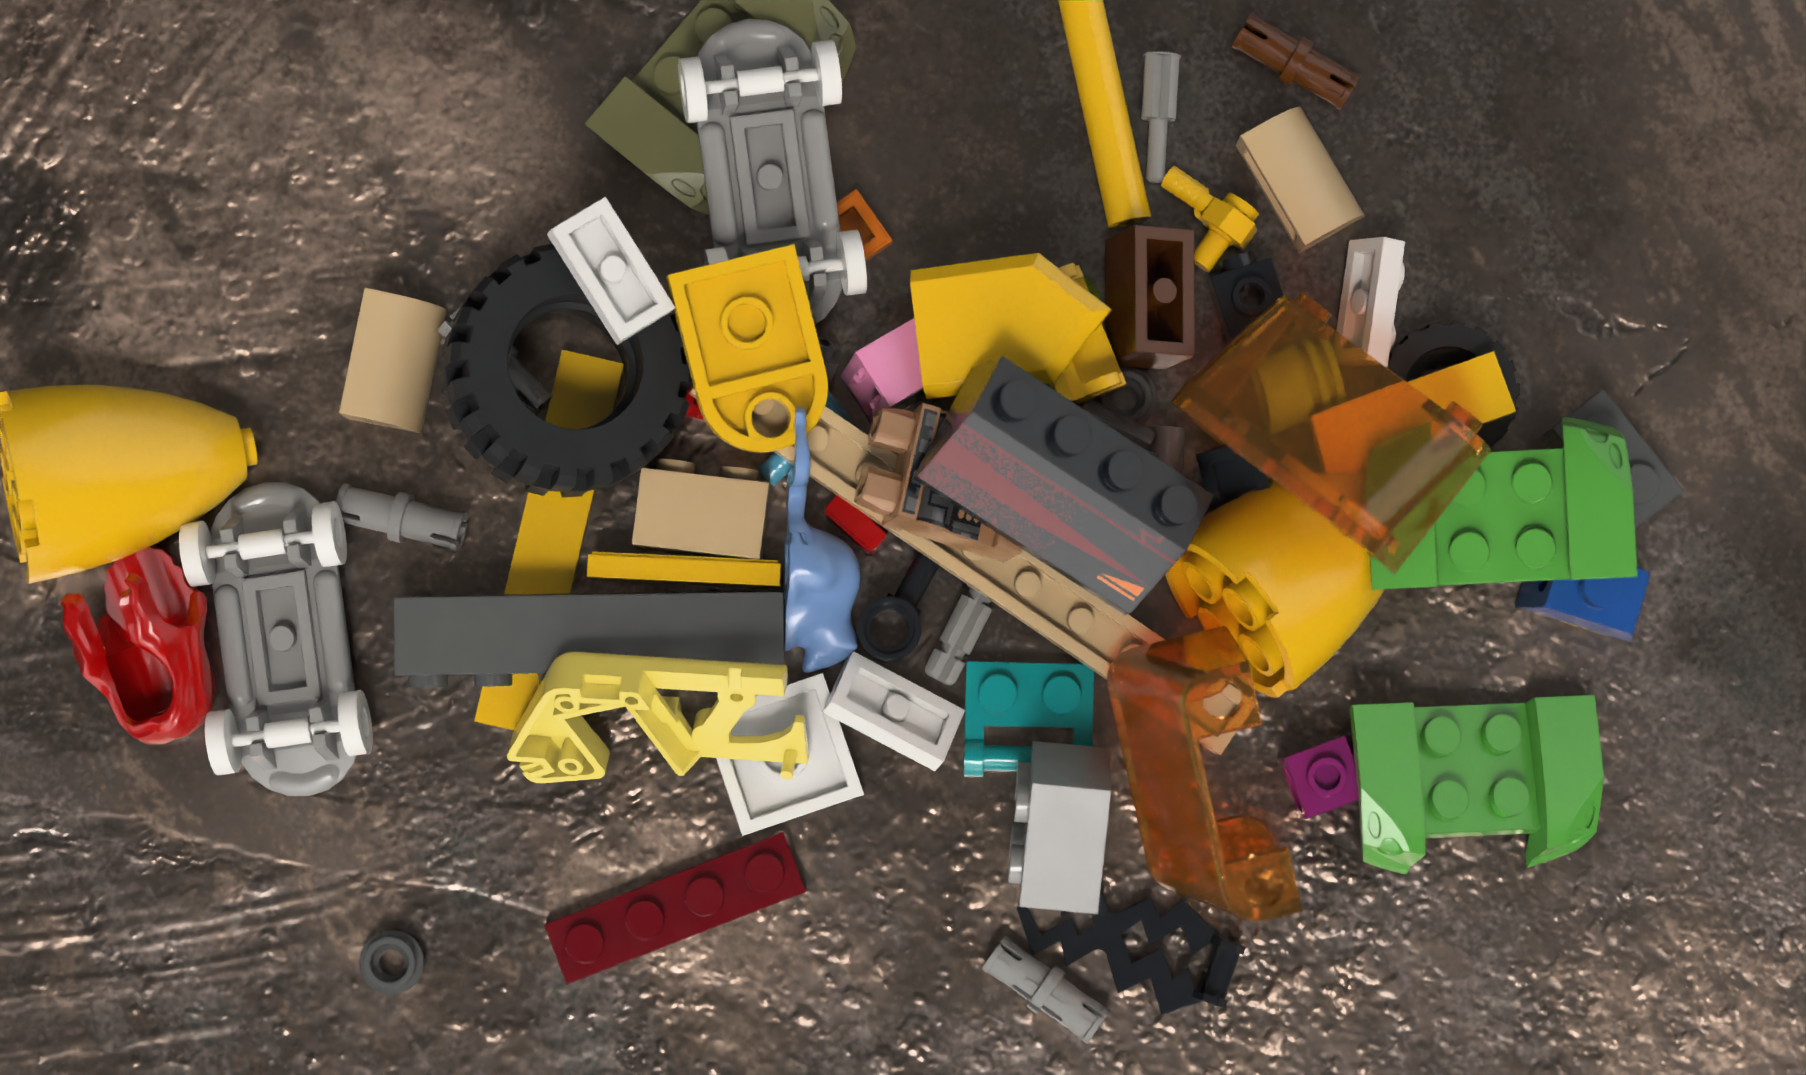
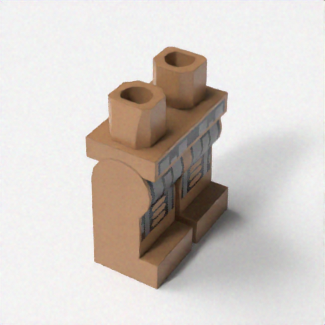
(910, 504)

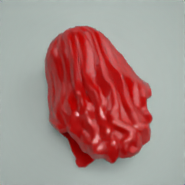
(147, 647)

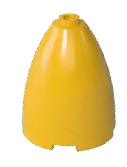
(110, 471)
(1278, 584)

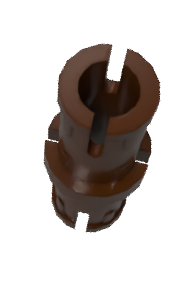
(1296, 61)

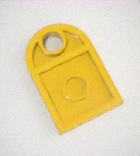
(750, 342)

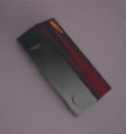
(1062, 484)

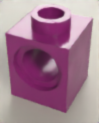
(1321, 777)

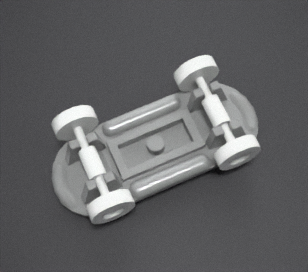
(769, 153)
(280, 639)

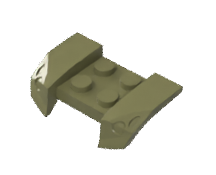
(646, 114)

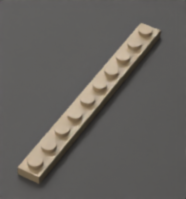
(1020, 585)

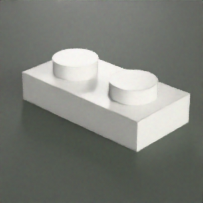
(611, 270)
(1370, 295)
(893, 711)

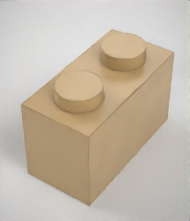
(701, 512)

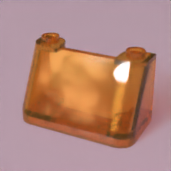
(1335, 428)

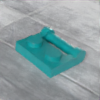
(1023, 697)

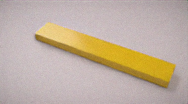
(551, 525)

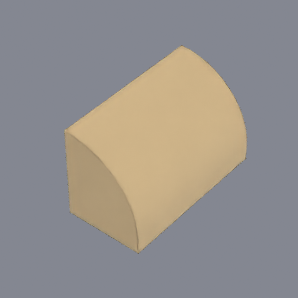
(1298, 178)
(392, 361)

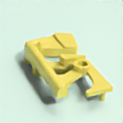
(561, 746)

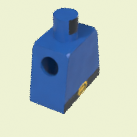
(1595, 605)

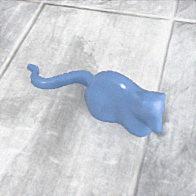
(818, 575)

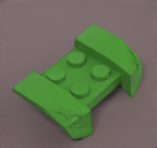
(1533, 518)
(1477, 775)

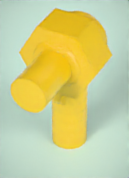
(1228, 220)

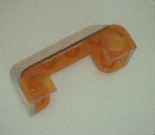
(1158, 720)

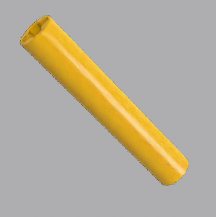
(1105, 112)

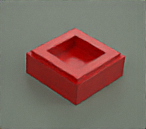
(855, 525)

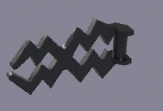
(1106, 936)

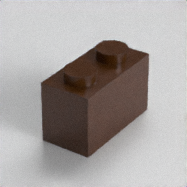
(1150, 296)

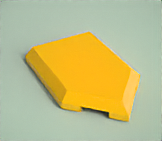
(996, 309)

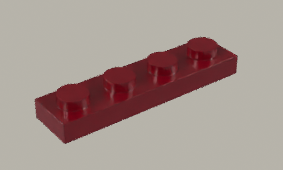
(675, 908)

